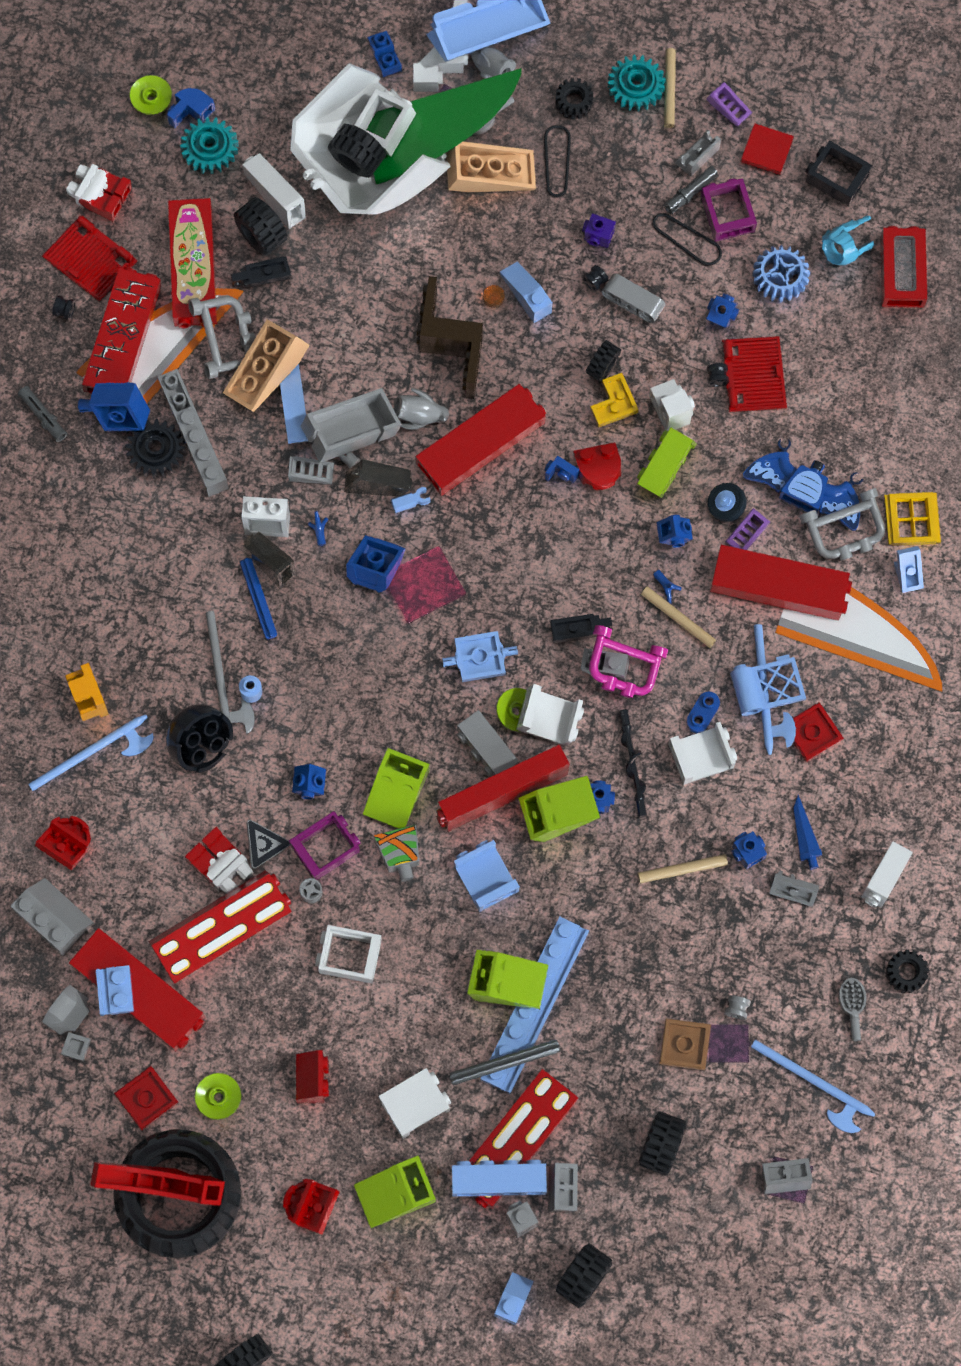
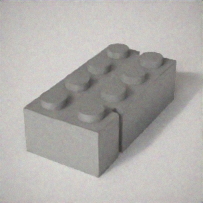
(350, 425)

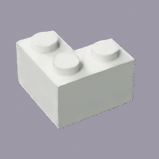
(672, 404)

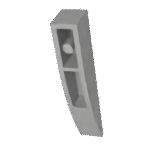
(193, 433)

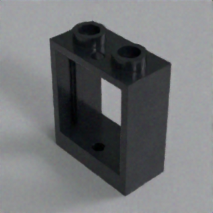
(829, 187)

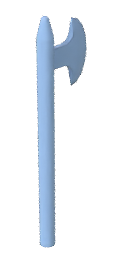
(787, 727)
(136, 746)
(840, 1120)

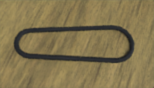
(567, 160)
(682, 247)

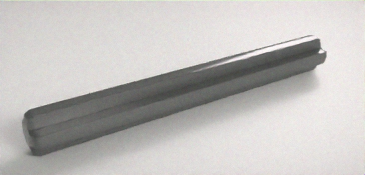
(504, 1062)

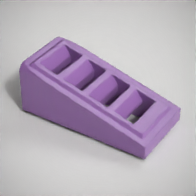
(734, 100)
(753, 537)

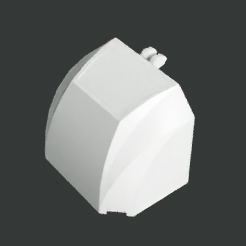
(319, 122)

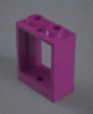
(733, 228)
(340, 823)

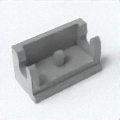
(699, 153)
(787, 1176)
(562, 1188)

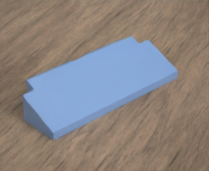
(491, 22)

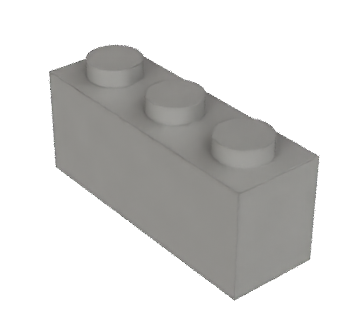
(485, 744)

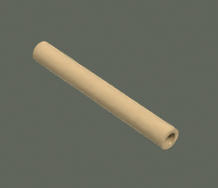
(670, 70)
(678, 617)
(683, 868)

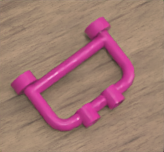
(609, 682)

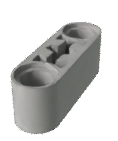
(633, 298)

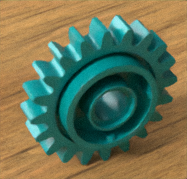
(636, 95)
(209, 133)

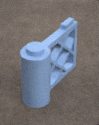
(749, 688)

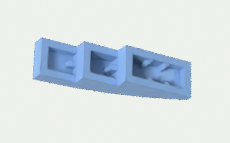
(293, 406)

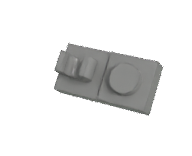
(793, 889)

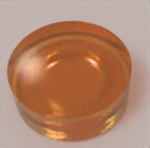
(494, 296)

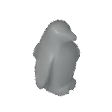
(492, 62)
(419, 410)

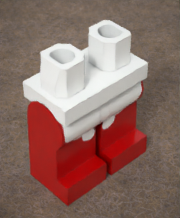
(100, 191)
(225, 867)

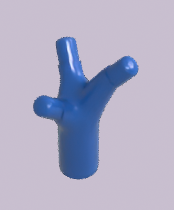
(319, 527)
(666, 584)

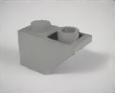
(609, 664)

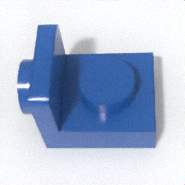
(563, 468)

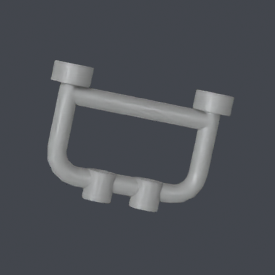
(242, 319)
(863, 545)

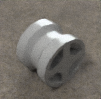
(311, 886)
(737, 1007)

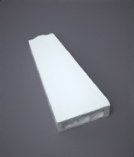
(275, 190)

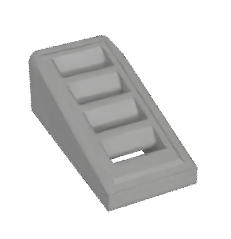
(311, 463)

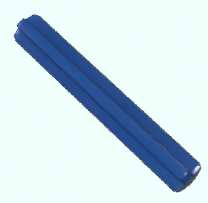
(258, 598)

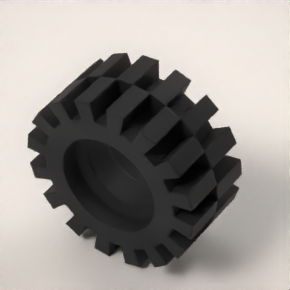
(574, 109)
(603, 360)
(903, 984)

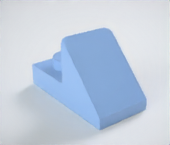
(909, 569)

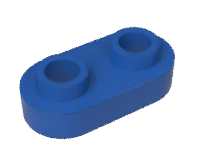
(703, 711)

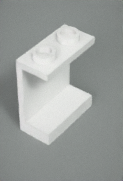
(549, 716)
(703, 754)
(414, 1102)

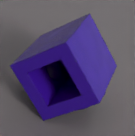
(598, 231)

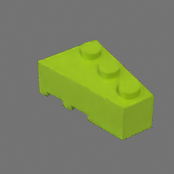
(665, 462)

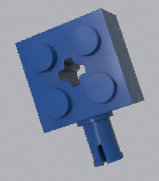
(117, 406)

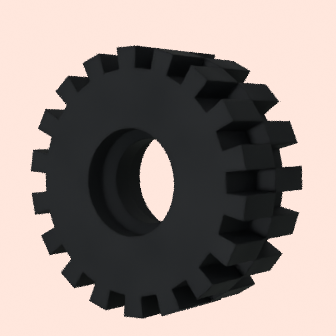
(249, 1353)

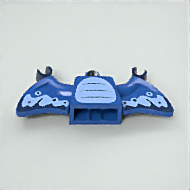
(805, 486)

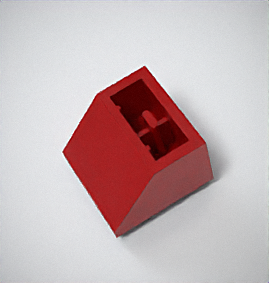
(310, 1080)

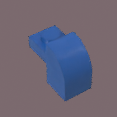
(192, 103)

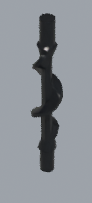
(631, 767)

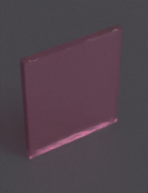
(425, 585)

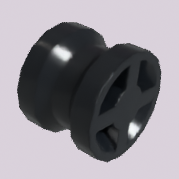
(595, 278)
(63, 307)
(717, 374)

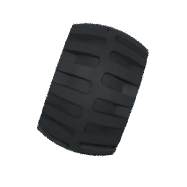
(217, 1221)

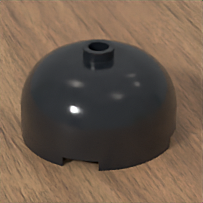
(196, 727)

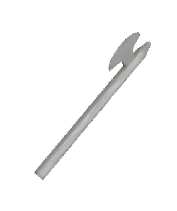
(246, 713)

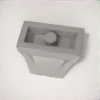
(67, 1011)

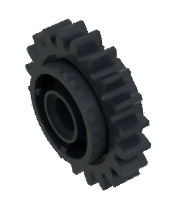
(157, 461)

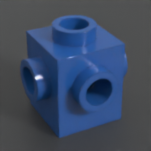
(715, 314)
(674, 531)
(309, 781)
(603, 803)
(751, 856)

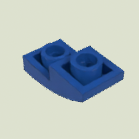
(384, 53)

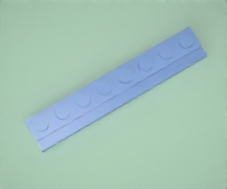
(527, 1023)

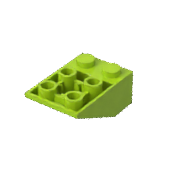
(396, 789)
(559, 809)
(507, 980)
(395, 1192)

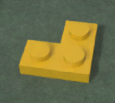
(620, 402)

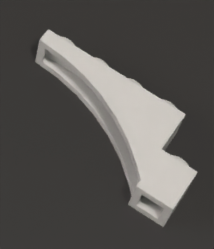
(430, 70)

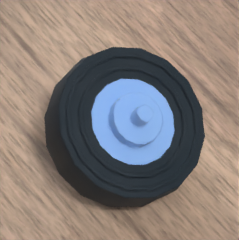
(727, 502)

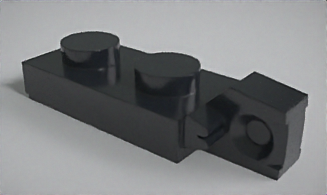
(262, 273)
(577, 627)

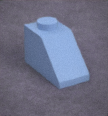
(513, 1298)

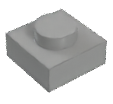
(76, 1047)

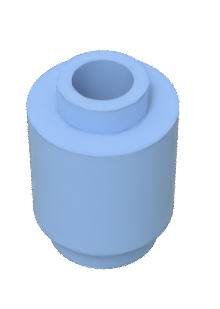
(250, 695)

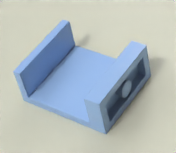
(485, 875)

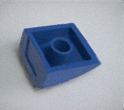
(374, 563)

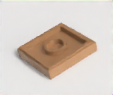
(685, 1044)

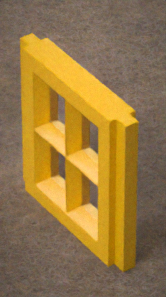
(893, 520)

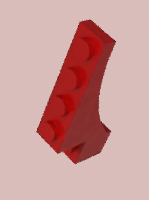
(158, 1181)

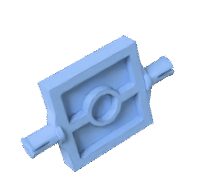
(480, 656)

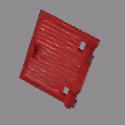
(88, 258)
(754, 374)

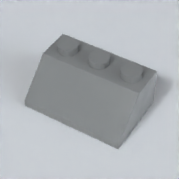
(52, 915)

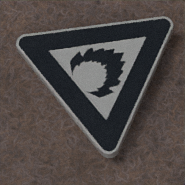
(263, 843)

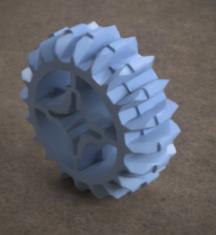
(795, 266)

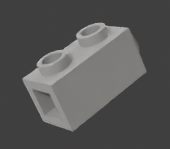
(521, 1218)

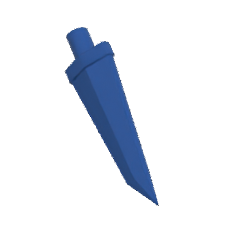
(807, 841)

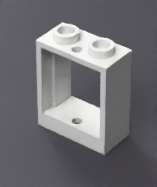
(400, 125)
(267, 519)
(886, 875)
(326, 940)

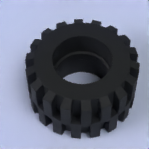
(356, 150)
(260, 226)
(662, 1143)
(583, 1275)

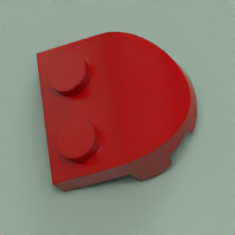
(598, 465)
(65, 841)
(310, 1204)

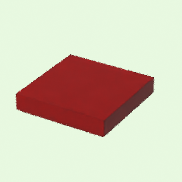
(767, 149)
(815, 732)
(146, 1098)

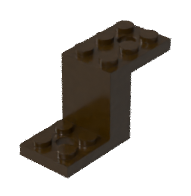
(450, 337)

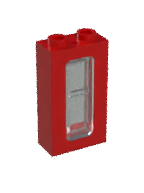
(903, 267)

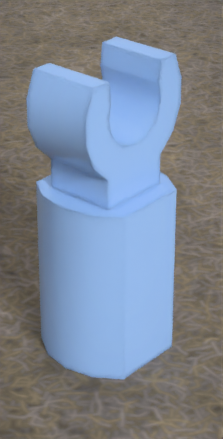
(409, 500)

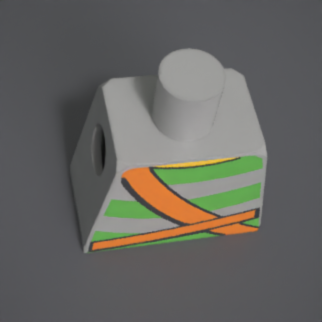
(399, 851)

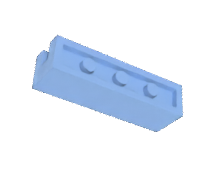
(499, 1179)

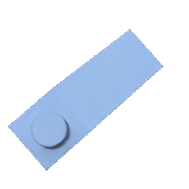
(527, 291)

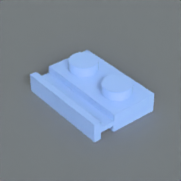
(114, 990)

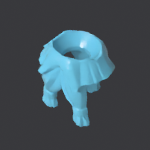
(841, 236)

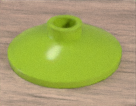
(147, 87)
(507, 701)
(218, 1084)

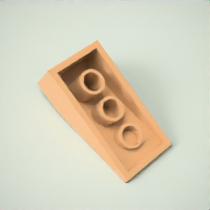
(490, 168)
(265, 365)

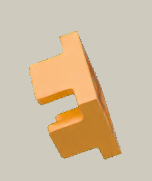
(86, 693)

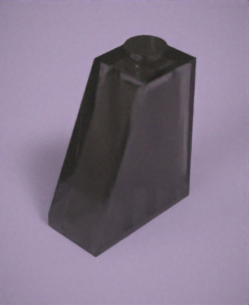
(377, 479)
(269, 558)

